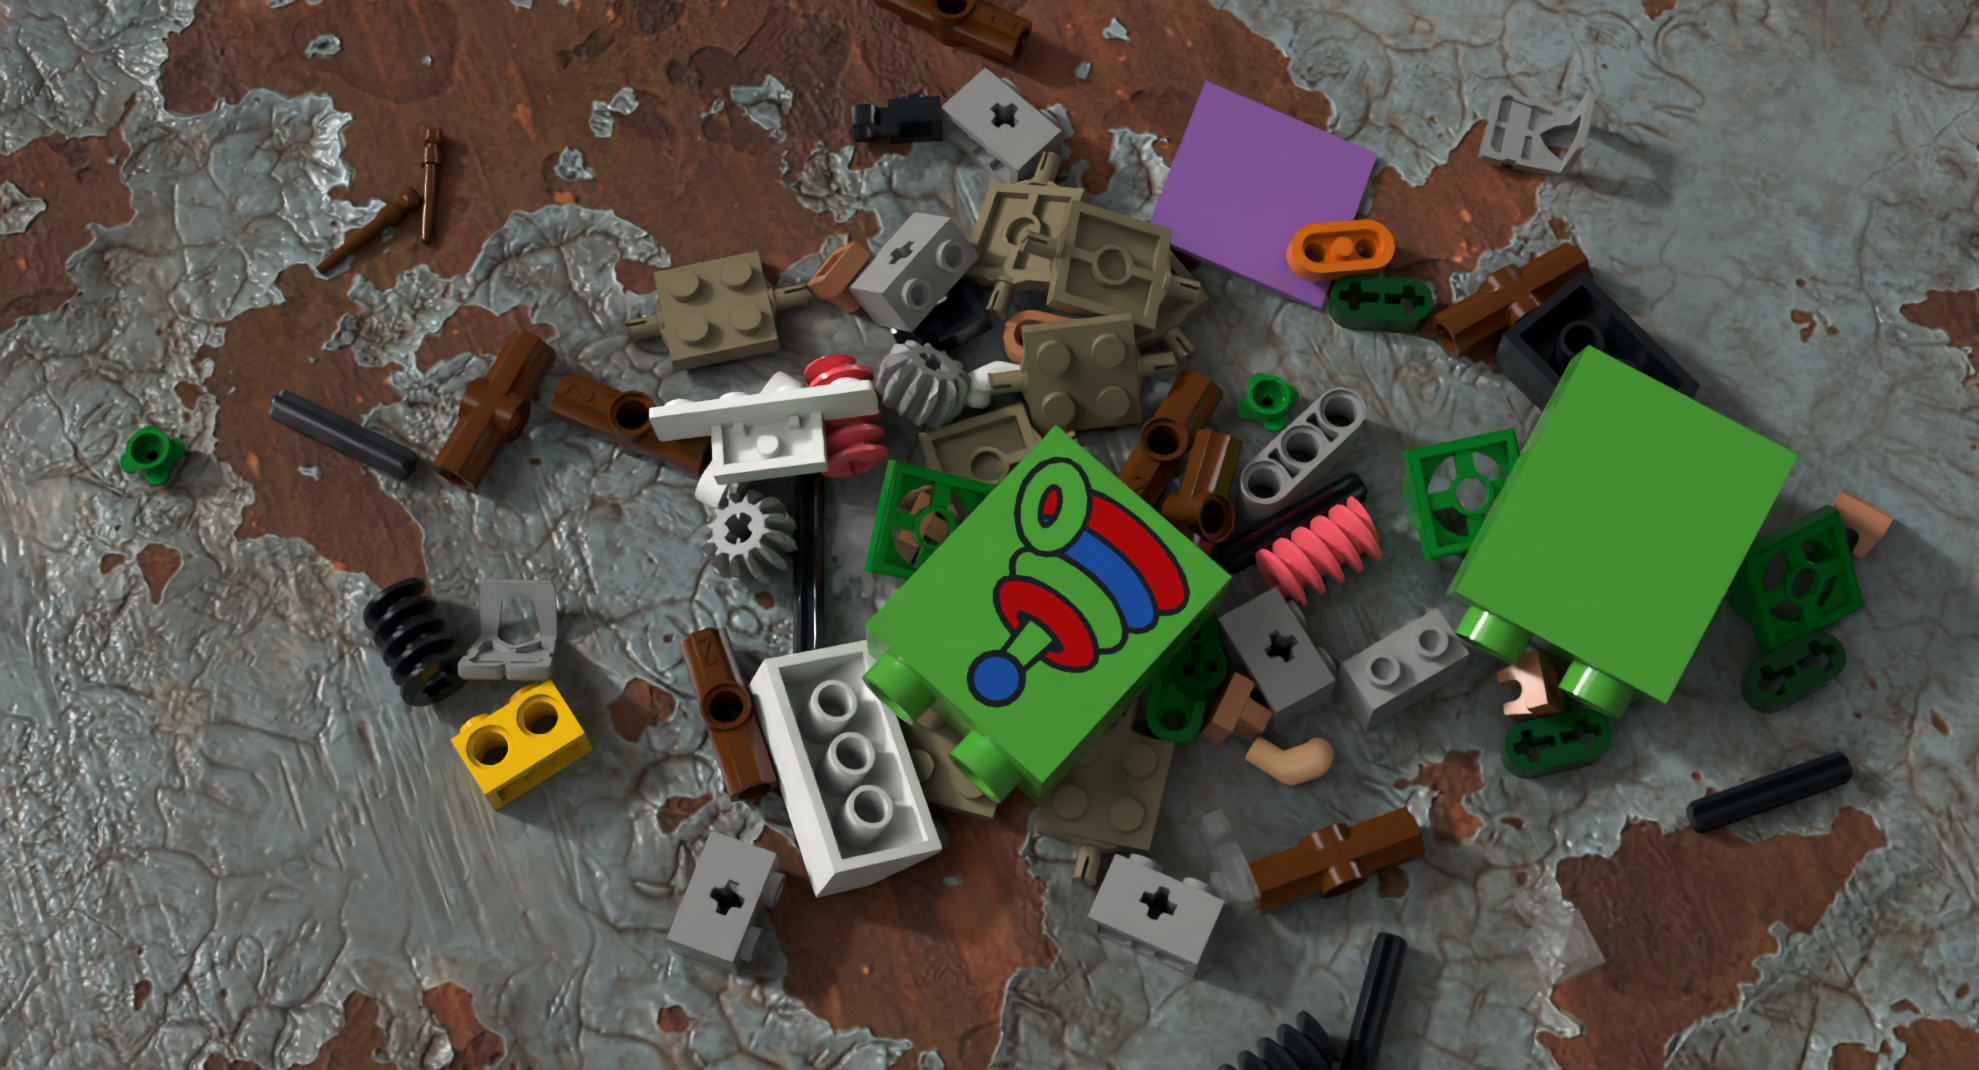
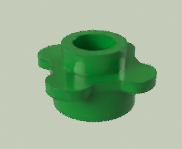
(1267, 387)
(145, 443)

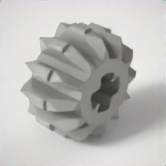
(922, 384)
(749, 538)

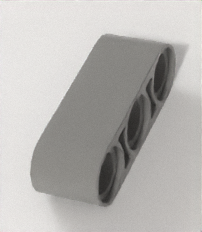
(1307, 433)

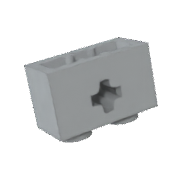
(1000, 127)
(913, 271)
(1278, 625)
(1401, 669)
(726, 870)
(1178, 935)

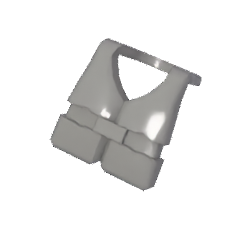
(1516, 128)
(493, 658)

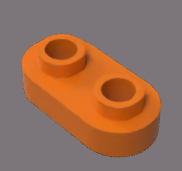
(1336, 249)

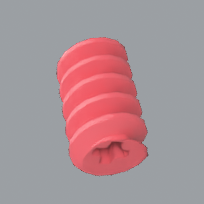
(848, 440)
(1320, 552)

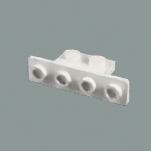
(768, 431)

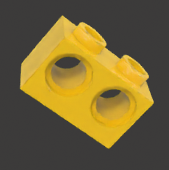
(529, 756)

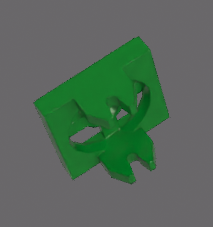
(1420, 466)
(898, 483)
(1831, 560)

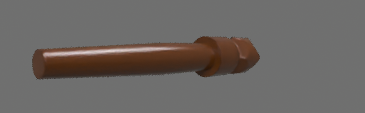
(431, 162)
(389, 215)

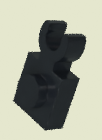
(905, 120)
(951, 322)

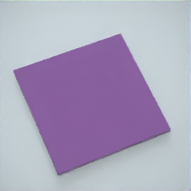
(1251, 183)

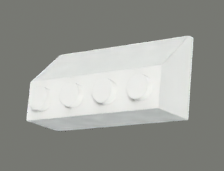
(841, 768)

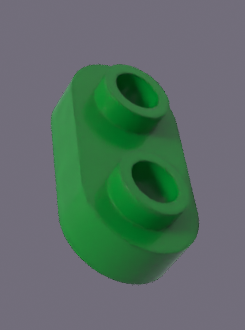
(1167, 699)

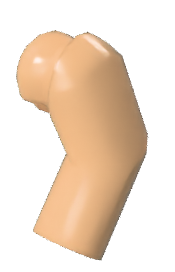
(1295, 764)

